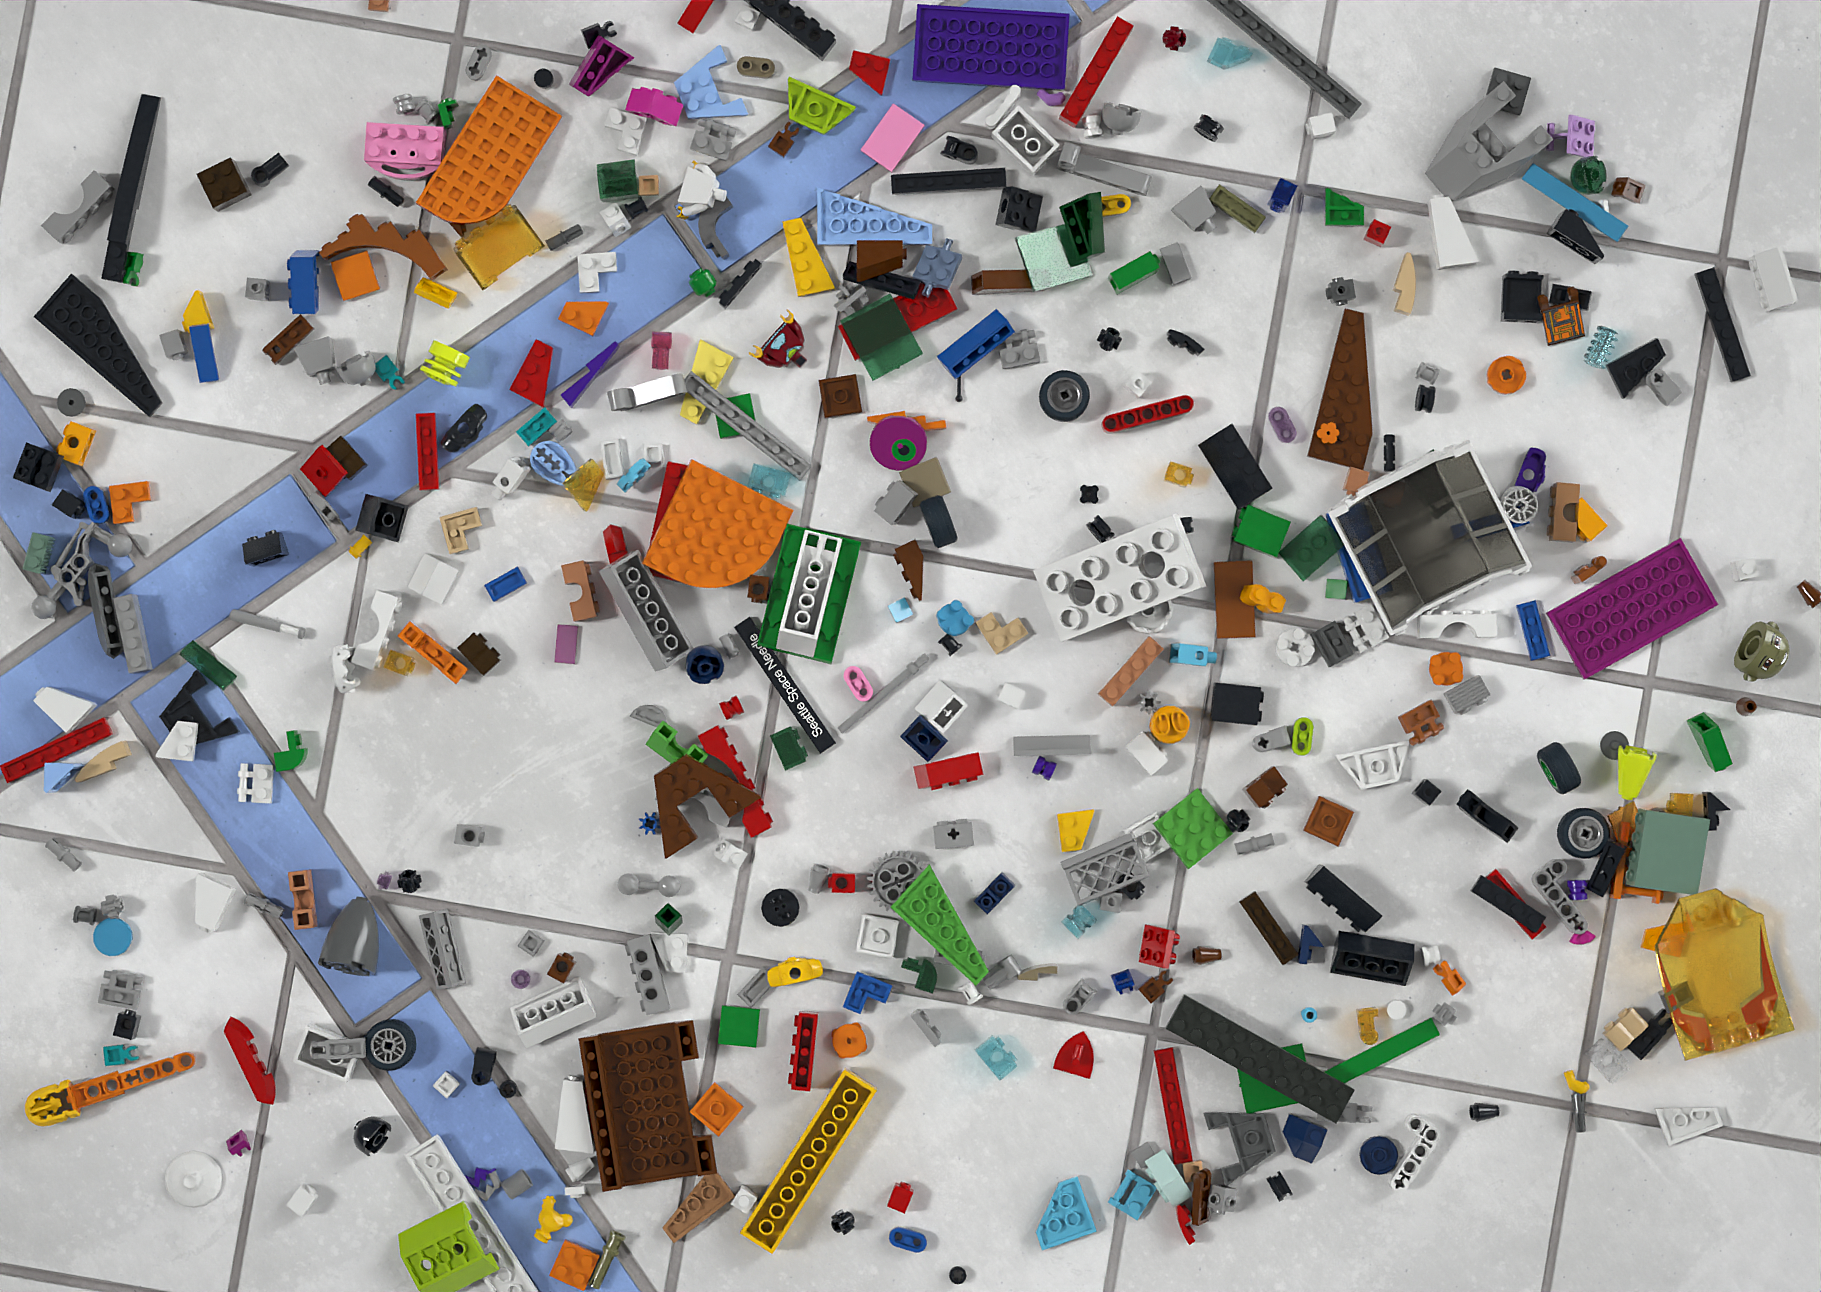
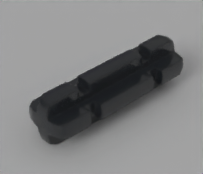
(1389, 452)

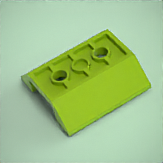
(435, 1241)

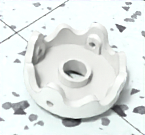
(1154, 622)
(343, 669)

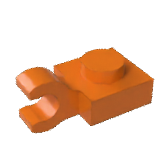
(1452, 979)

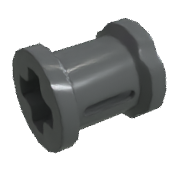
(85, 915)

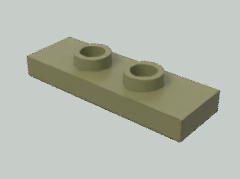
(1237, 208)

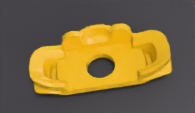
(780, 974)

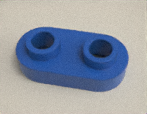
(96, 505)
(907, 1239)

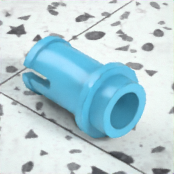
(1313, 1014)

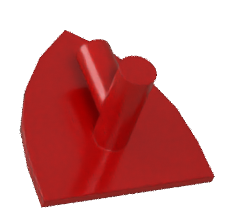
(1076, 1056)

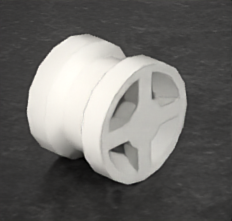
(1430, 955)

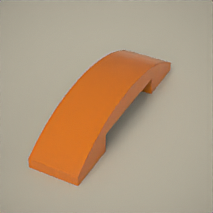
(433, 652)

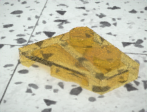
(584, 483)

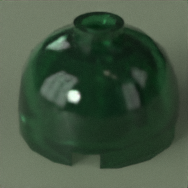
(1588, 175)

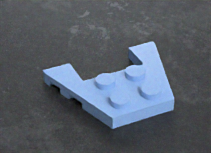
(699, 91)

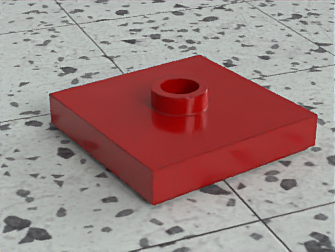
(323, 470)

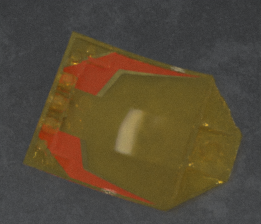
(1719, 975)

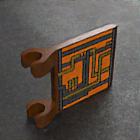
(1563, 320)

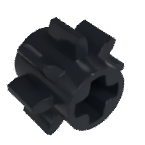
(1109, 339)
(1237, 820)
(409, 881)
(842, 1222)

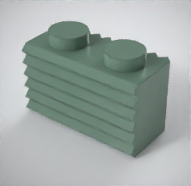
(38, 553)

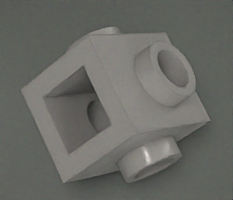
(1222, 1198)

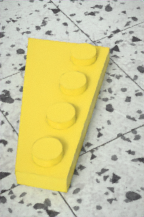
(711, 367)

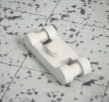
(1003, 107)

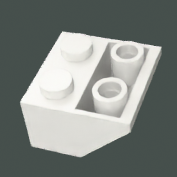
(941, 706)

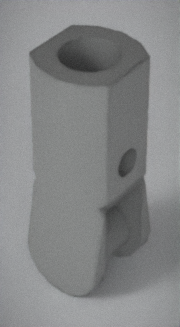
(321, 505)

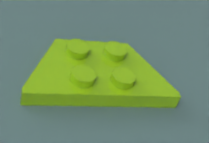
(815, 108)

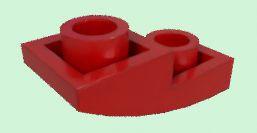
(694, 14)
(1183, 1218)

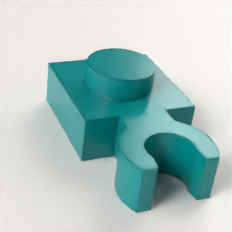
(386, 370)
(116, 1054)

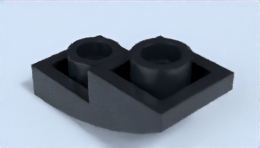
(1178, 338)

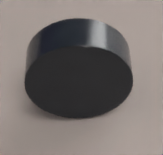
(543, 78)

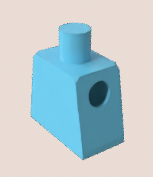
(1186, 653)

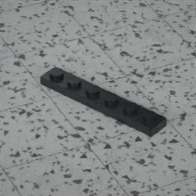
(948, 181)
(1722, 324)

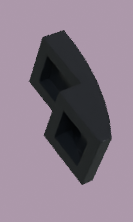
(1560, 295)

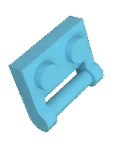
(1137, 1198)

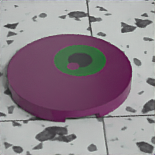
(898, 442)

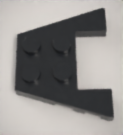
(186, 709)

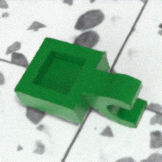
(133, 265)

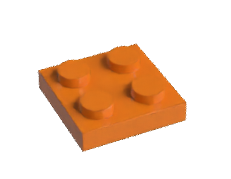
(716, 1109)
(574, 1265)

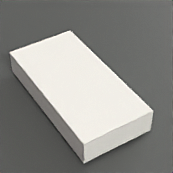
(611, 458)

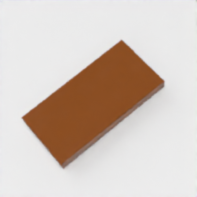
(1233, 616)

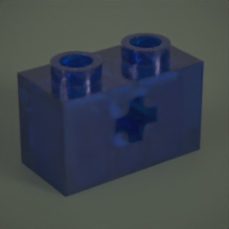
(1281, 195)

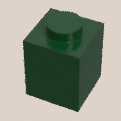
(668, 919)

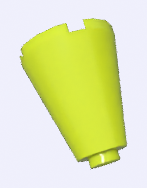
(1633, 770)

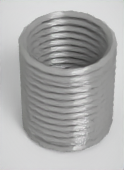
(517, 1184)

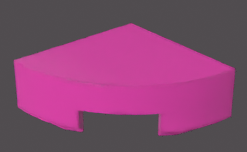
(1582, 938)

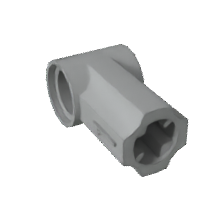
(1004, 970)

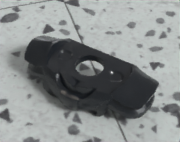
(474, 417)

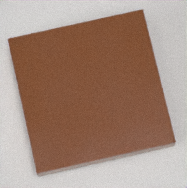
(1328, 821)

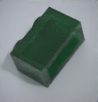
(788, 747)

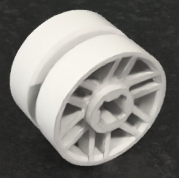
(1527, 509)

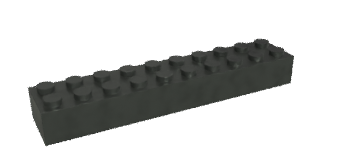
(1260, 1058)

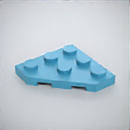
(1065, 1216)

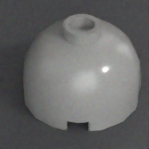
(1120, 118)
(357, 369)

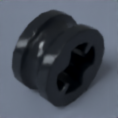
(512, 1084)
(951, 1275)

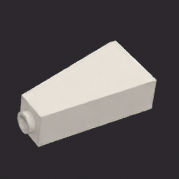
(1448, 234)
(573, 1121)

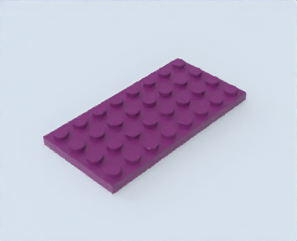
(1632, 608)

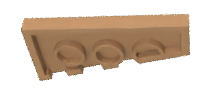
(703, 1201)

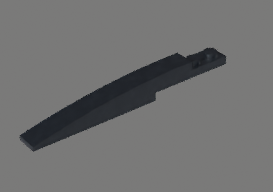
(130, 188)

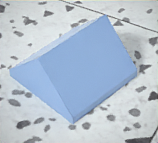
(59, 774)

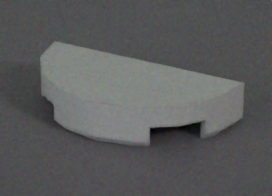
(649, 714)

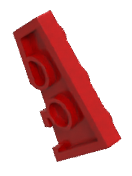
(534, 374)

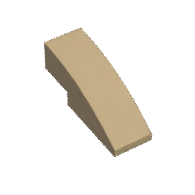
(1405, 285)
(104, 761)

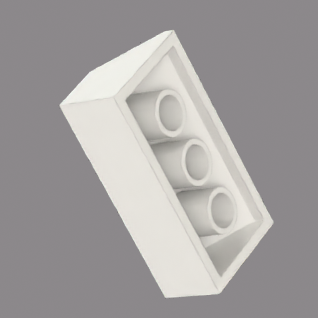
(553, 1012)

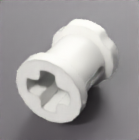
(970, 992)

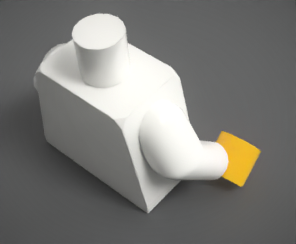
(699, 191)

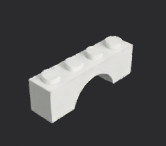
(1482, 625)
(369, 653)

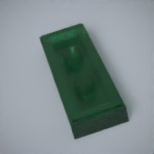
(208, 665)

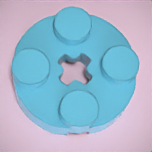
(635, 473)

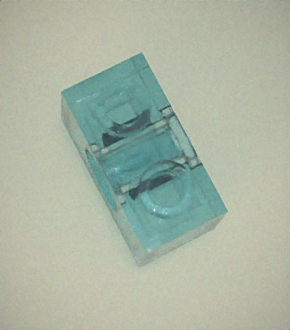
(780, 485)
(999, 1068)

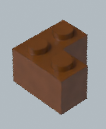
(1264, 788)

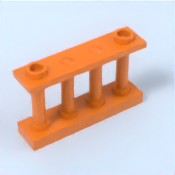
(1619, 888)

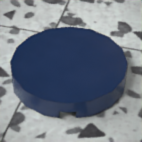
(1378, 1155)

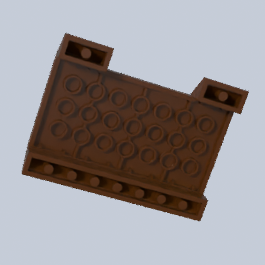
(643, 1105)

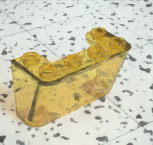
(497, 245)

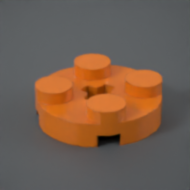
(1517, 374)

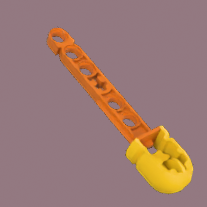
(79, 1095)

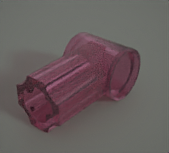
(661, 344)

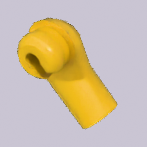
(1575, 1085)

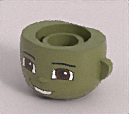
(1762, 651)

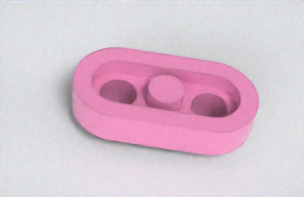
(858, 683)

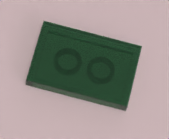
(1312, 548)

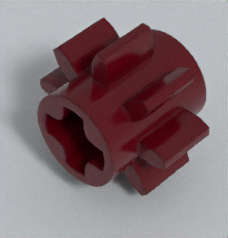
(1174, 38)

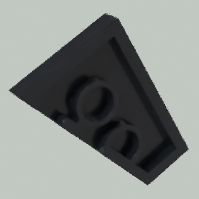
(1634, 365)

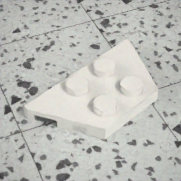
(1375, 765)

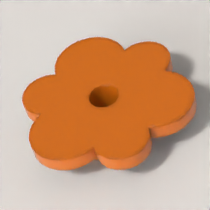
(1331, 428)

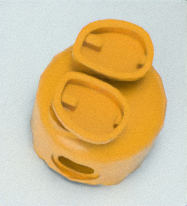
(1169, 724)

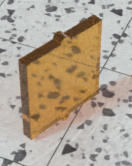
(1623, 822)

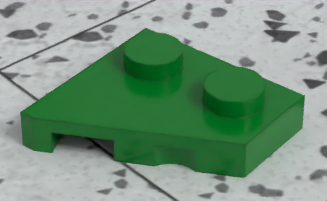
(1342, 211)

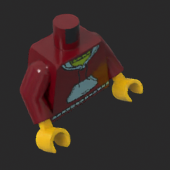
(783, 345)

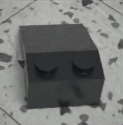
(1575, 235)

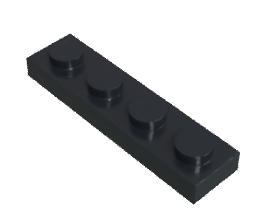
(886, 282)
(1508, 903)

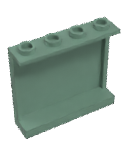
(1667, 852)

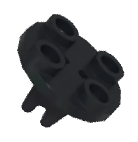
(785, 915)

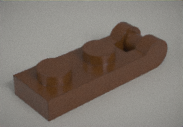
(288, 339)
(1200, 1196)

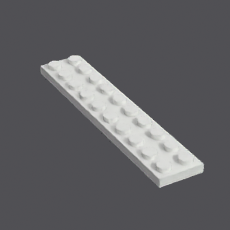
(449, 1187)

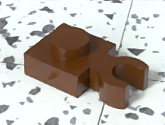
(782, 141)
(1153, 988)

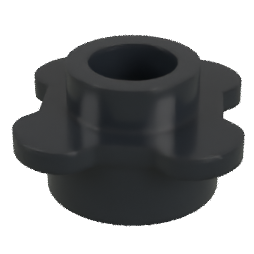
(1089, 489)

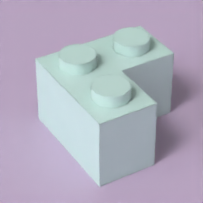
(1168, 1179)

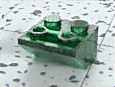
(617, 180)

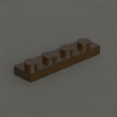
(1268, 928)

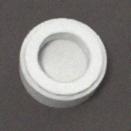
(1396, 1009)

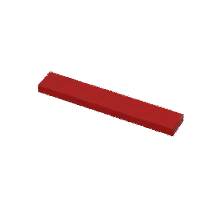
(56, 750)
(1173, 1105)

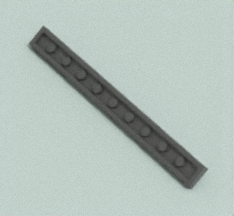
(1288, 55)

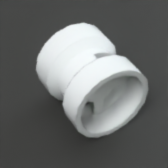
(1092, 126)

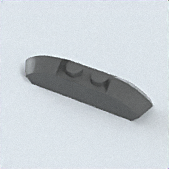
(104, 610)

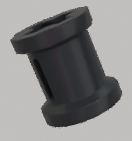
(636, 207)
(950, 644)

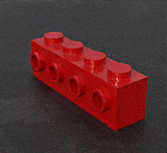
(804, 1051)

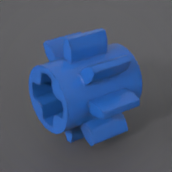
(646, 820)

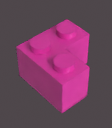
(654, 105)

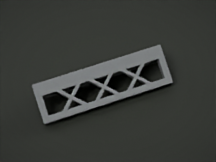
(1051, 745)
(445, 949)

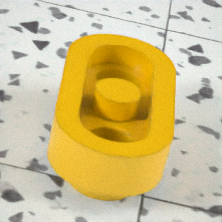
(1111, 204)

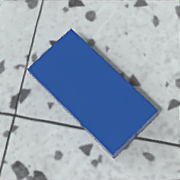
(505, 584)

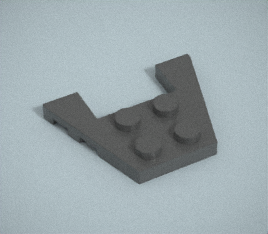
(1250, 1138)

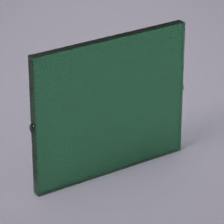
(1051, 258)
(881, 337)

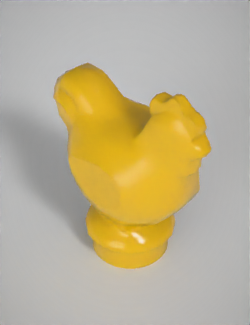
(550, 1220)

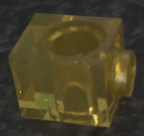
(1170, 478)
(391, 661)

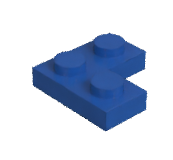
(863, 987)

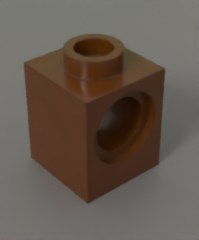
(754, 580)
(555, 973)

